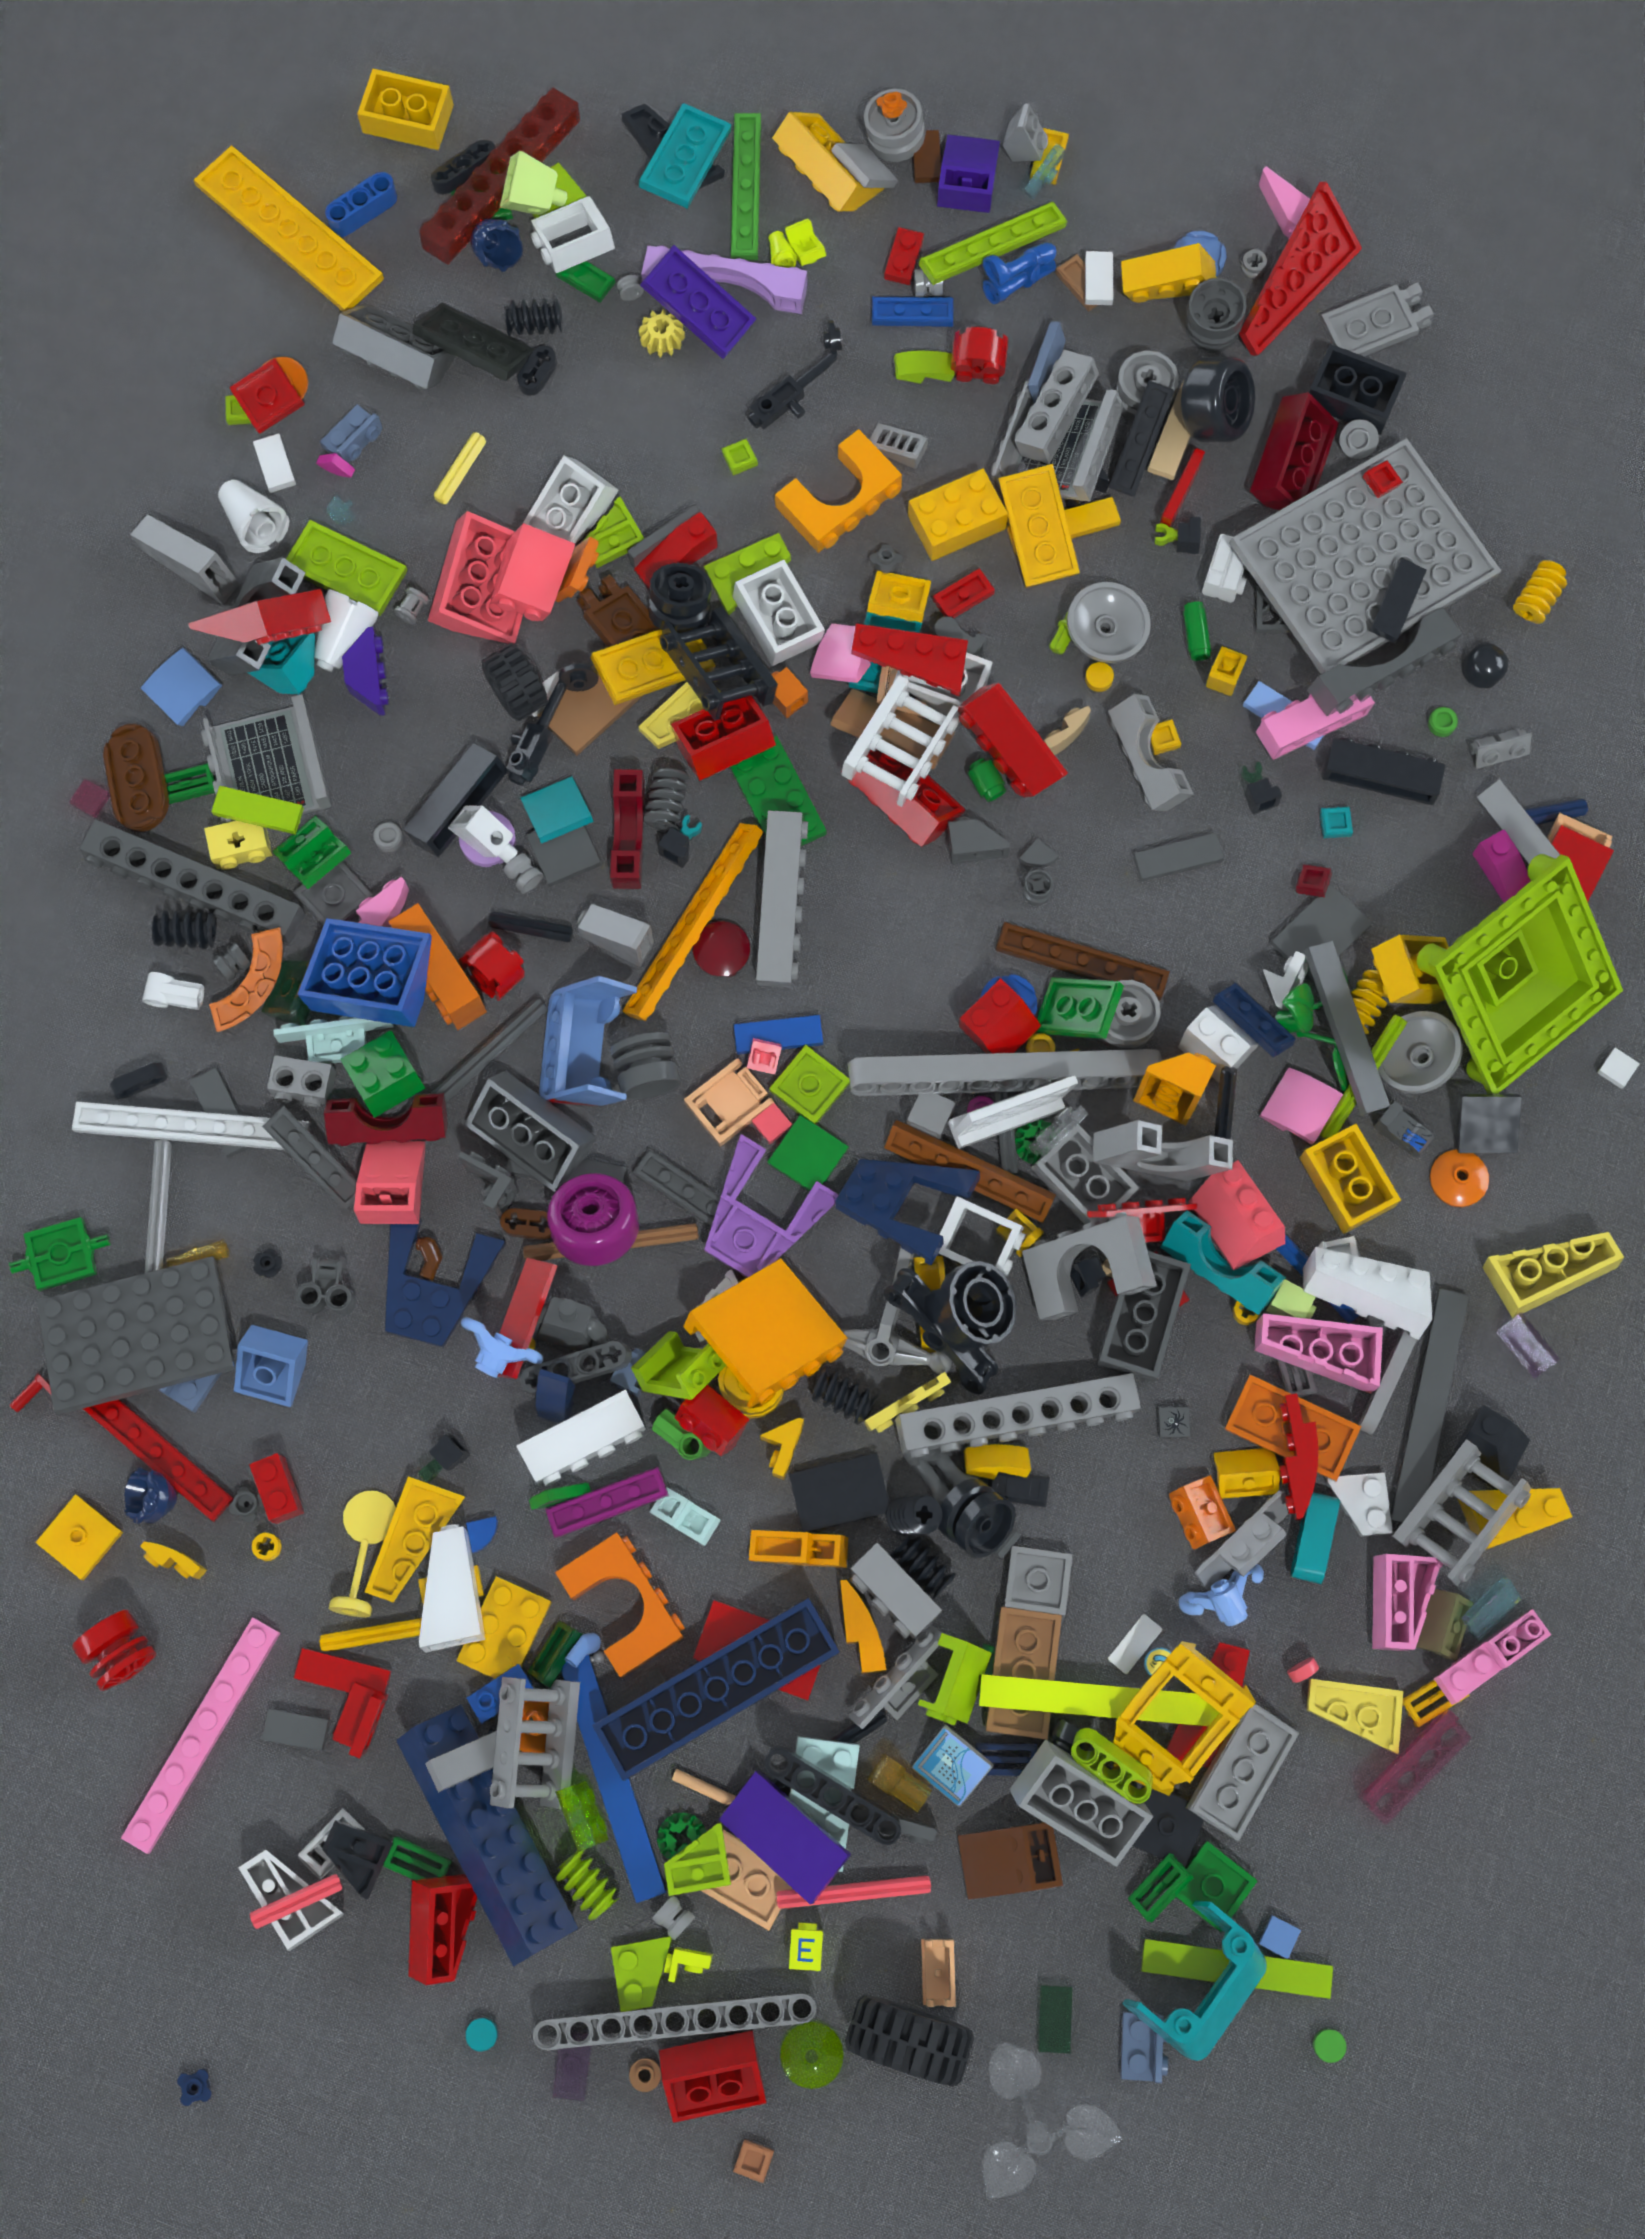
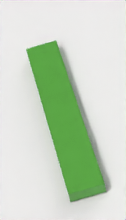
(746, 186)

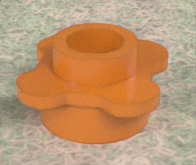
(892, 104)

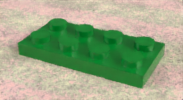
(773, 785)

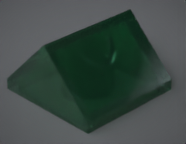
(283, 1000)

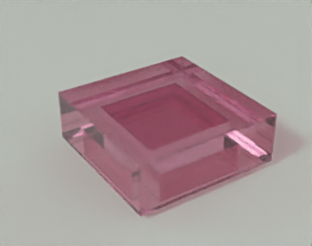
(89, 798)

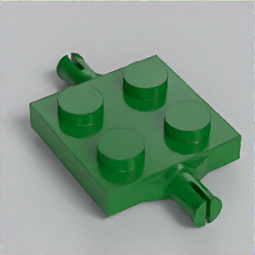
(60, 1254)

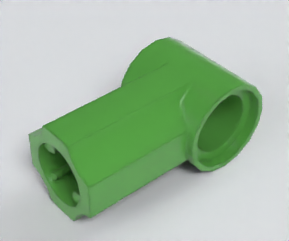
(673, 1433)

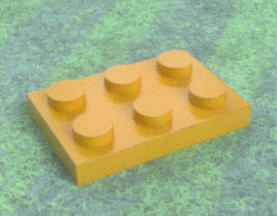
(510, 1627)

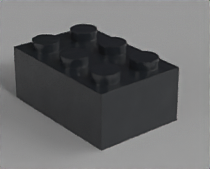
(1356, 387)

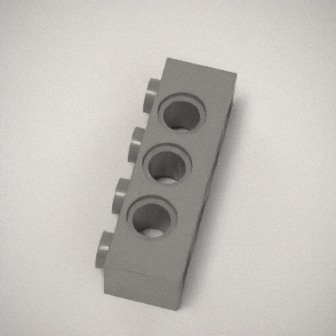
(1056, 406)

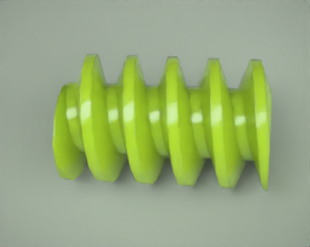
(586, 1885)

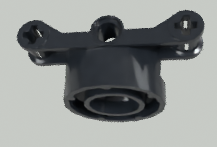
(950, 1323)

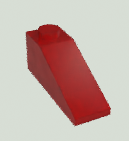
(683, 545)

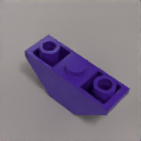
(365, 672)

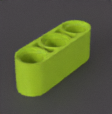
(1118, 1779)

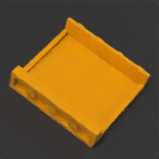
(768, 1331)

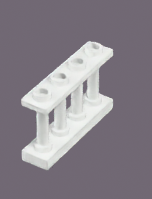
(885, 718)

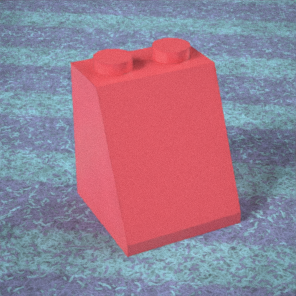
(531, 572)

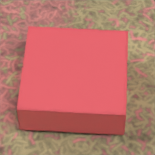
(771, 1123)

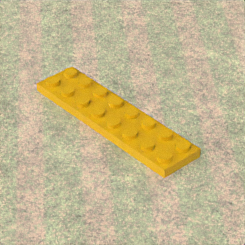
(288, 229)

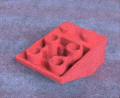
(390, 1183)

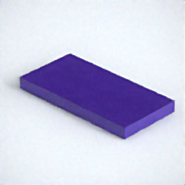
(698, 301)
(784, 1837)

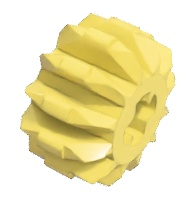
(671, 334)

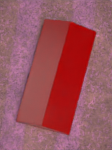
(526, 1308)

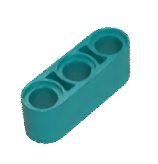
(1315, 1539)

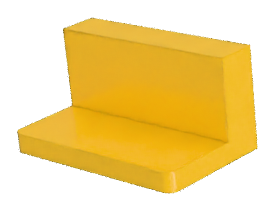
(1247, 1473)

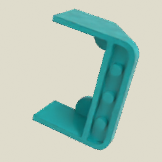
(1199, 2031)

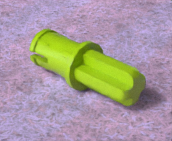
(1061, 638)

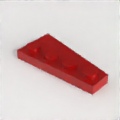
(924, 656)
(1232, 1662)

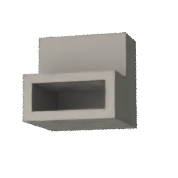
(931, 1114)

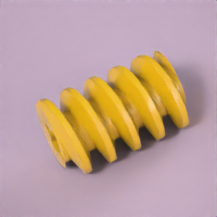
(1541, 592)
(1368, 996)

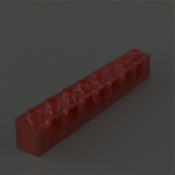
(482, 193)

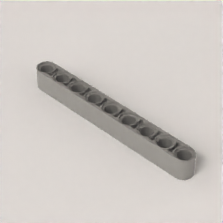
(659, 2015)

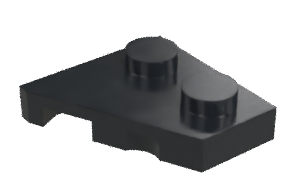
(357, 1855)

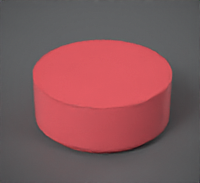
(1303, 1670)

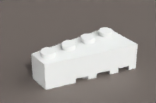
(1371, 1288)

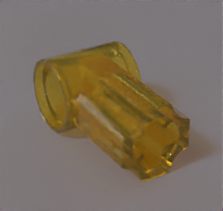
(894, 1780)

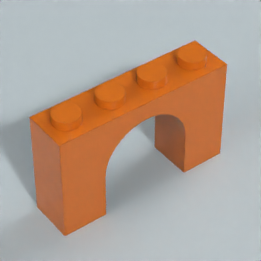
(615, 1561)

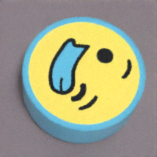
(1155, 1659)

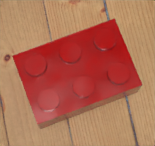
(718, 744)

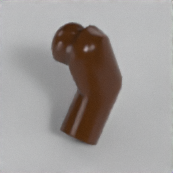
(432, 1256)

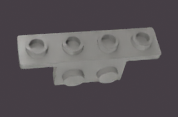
(1247, 1544)
(902, 1683)

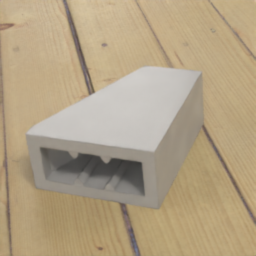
(616, 933)

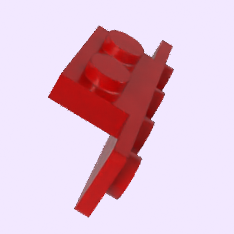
(1150, 1216)

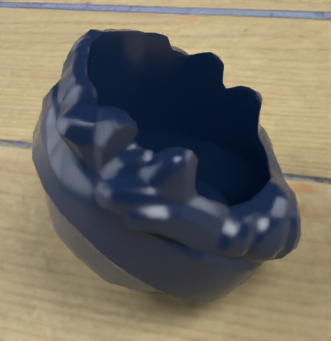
(496, 244)
(148, 1496)

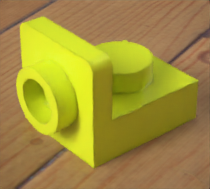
(692, 1959)

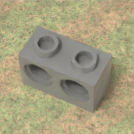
(304, 1074)

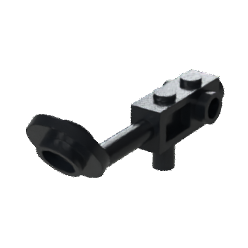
(789, 392)
(536, 737)

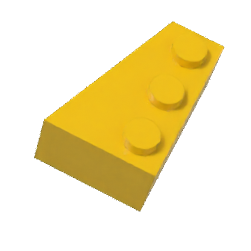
(1167, 273)
(1542, 1510)

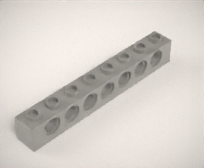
(1119, 1389)

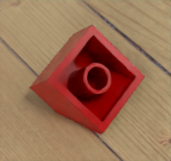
(999, 1020)
(712, 1420)

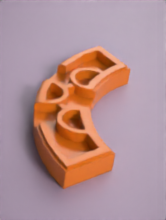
(256, 986)

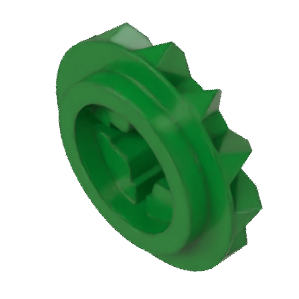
(1022, 1138)
(677, 1823)

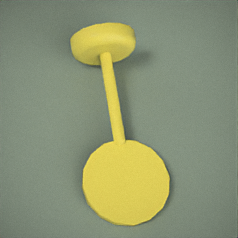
(367, 1522)

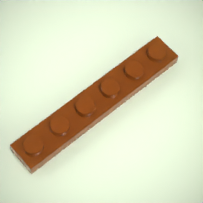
(993, 1180)

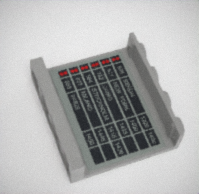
(1079, 454)
(270, 757)

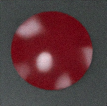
(722, 949)

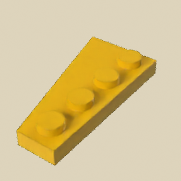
(418, 1515)

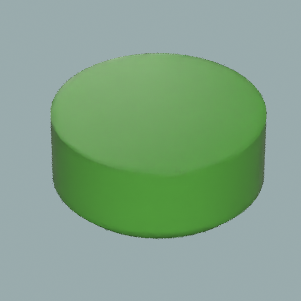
(1442, 721)
(1329, 2045)

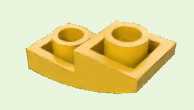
(990, 1459)
(166, 1557)

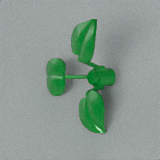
(1300, 1021)

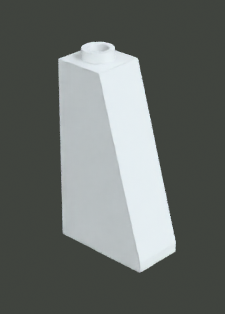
(451, 1594)

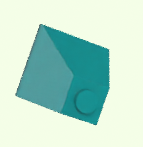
(288, 665)

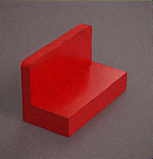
(360, 1718)

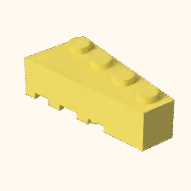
(1544, 1273)

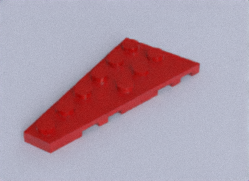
(1310, 260)

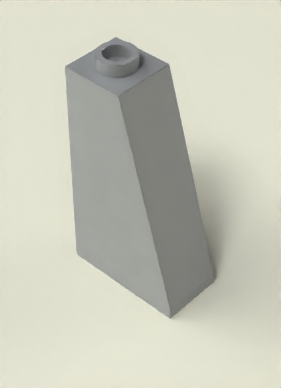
(186, 558)

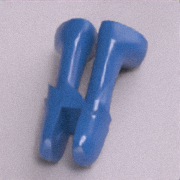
(1006, 277)

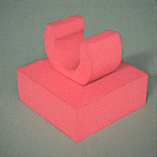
(764, 1056)

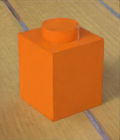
(790, 692)

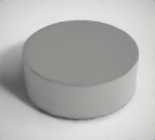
(388, 837)

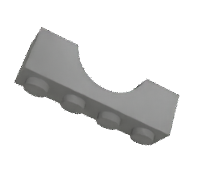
(1134, 722)

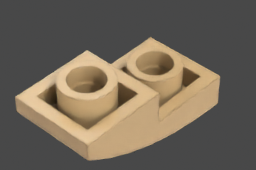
(1072, 726)

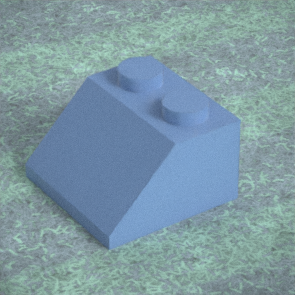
(270, 1365)

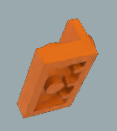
(1201, 1512)

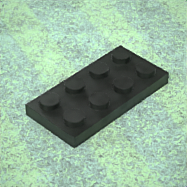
(472, 341)

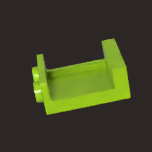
(676, 1369)
(960, 1681)

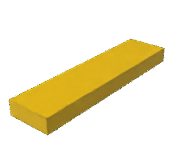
(1087, 518)

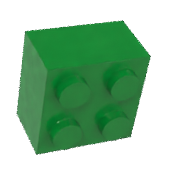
(382, 1073)

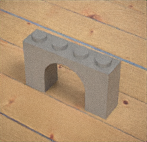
(1141, 1149)
(1051, 1263)

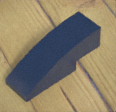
(554, 1396)

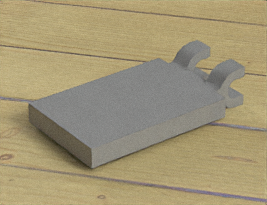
(1377, 320)

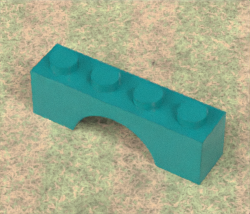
(1191, 1243)

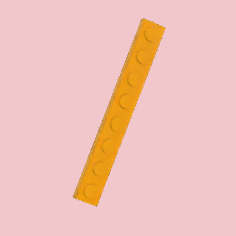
(693, 921)

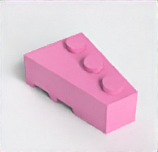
(1400, 1599)

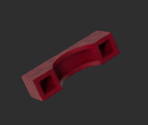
(628, 829)
(350, 1123)

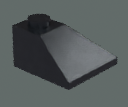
(1497, 1440)

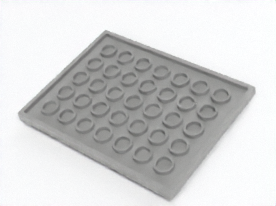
(1339, 546)

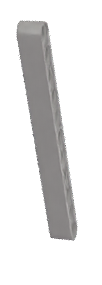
(998, 1071)

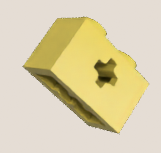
(224, 840)

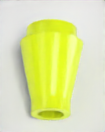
(781, 251)

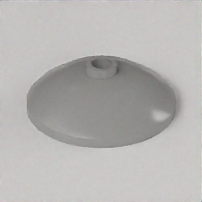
(1117, 610)
(1423, 1036)

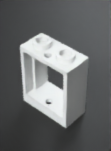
(565, 221)
(954, 1221)

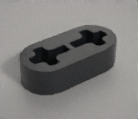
(532, 367)
(138, 1080)

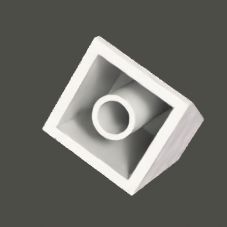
(1219, 1039)

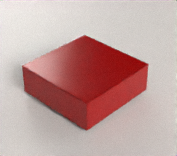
(1382, 479)

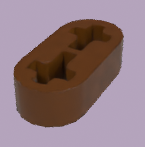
(527, 1230)

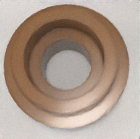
(653, 2067)

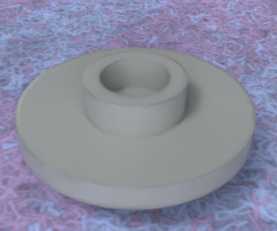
(1358, 438)

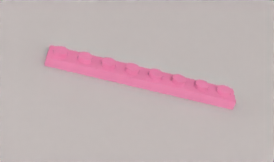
(200, 1736)

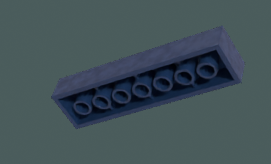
(715, 1689)
(490, 1844)

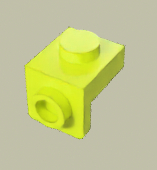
(804, 242)

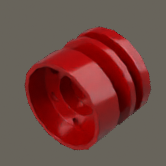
(116, 1652)

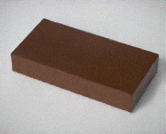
(928, 159)

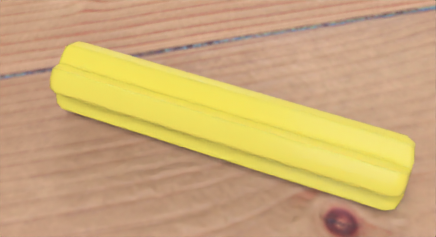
(459, 468)

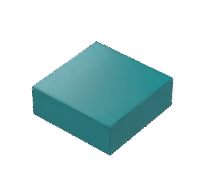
(1336, 822)

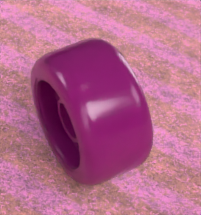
(593, 1219)

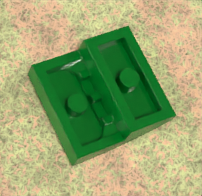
(311, 852)

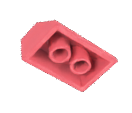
(1238, 1216)

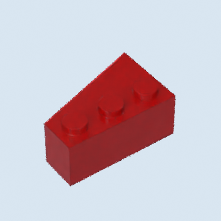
(438, 1927)

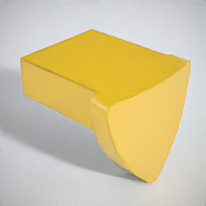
(1032, 1232)

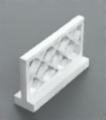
(1010, 1113)

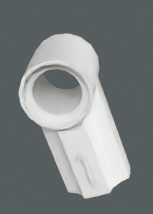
(165, 990)

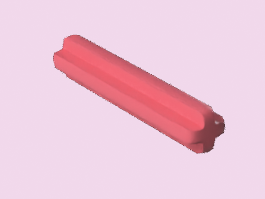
(295, 1901)

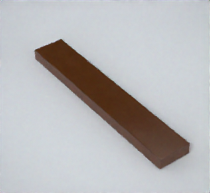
(1078, 958)

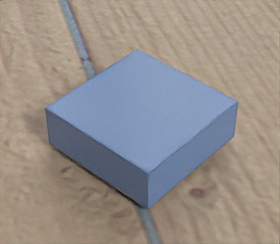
(1279, 1936)

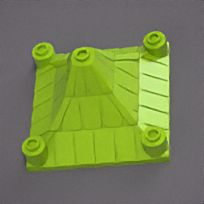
(1525, 974)

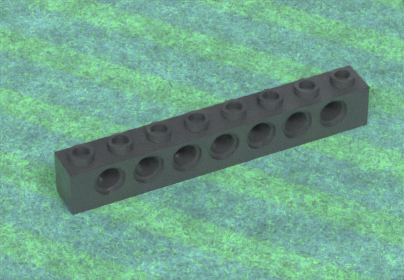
(104, 838)

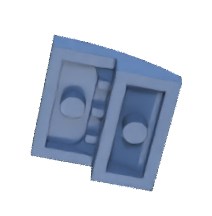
(181, 686)

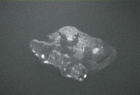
(1053, 1134)

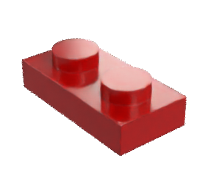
(904, 256)
(964, 594)

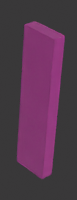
(606, 1502)

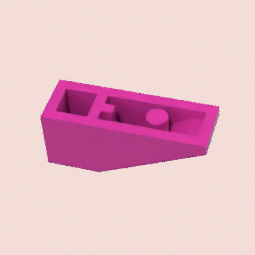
(1502, 864)

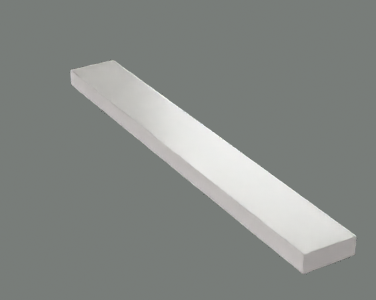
(173, 1125)

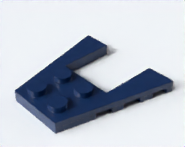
(879, 1189)
(425, 1308)

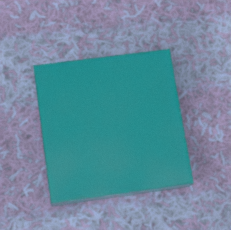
(556, 809)

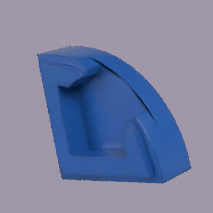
(481, 1533)

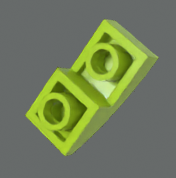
(917, 365)

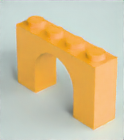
(825, 523)

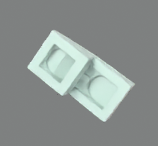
(685, 1517)

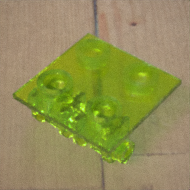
(582, 1816)

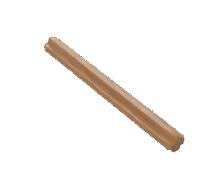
(644, 1238)

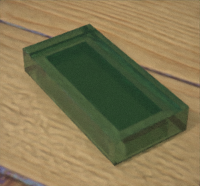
(1055, 2019)

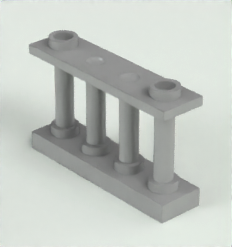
(1431, 1509)
(559, 1744)

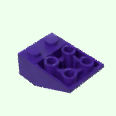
(968, 173)

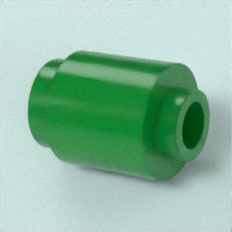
(987, 779)

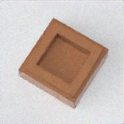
(753, 2160)

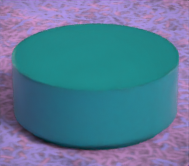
(481, 2034)

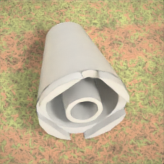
(253, 516)
(347, 623)

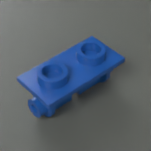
(486, 1700)

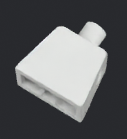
(483, 833)

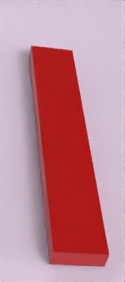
(162, 1457)

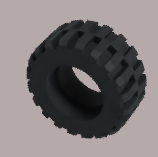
(909, 2040)

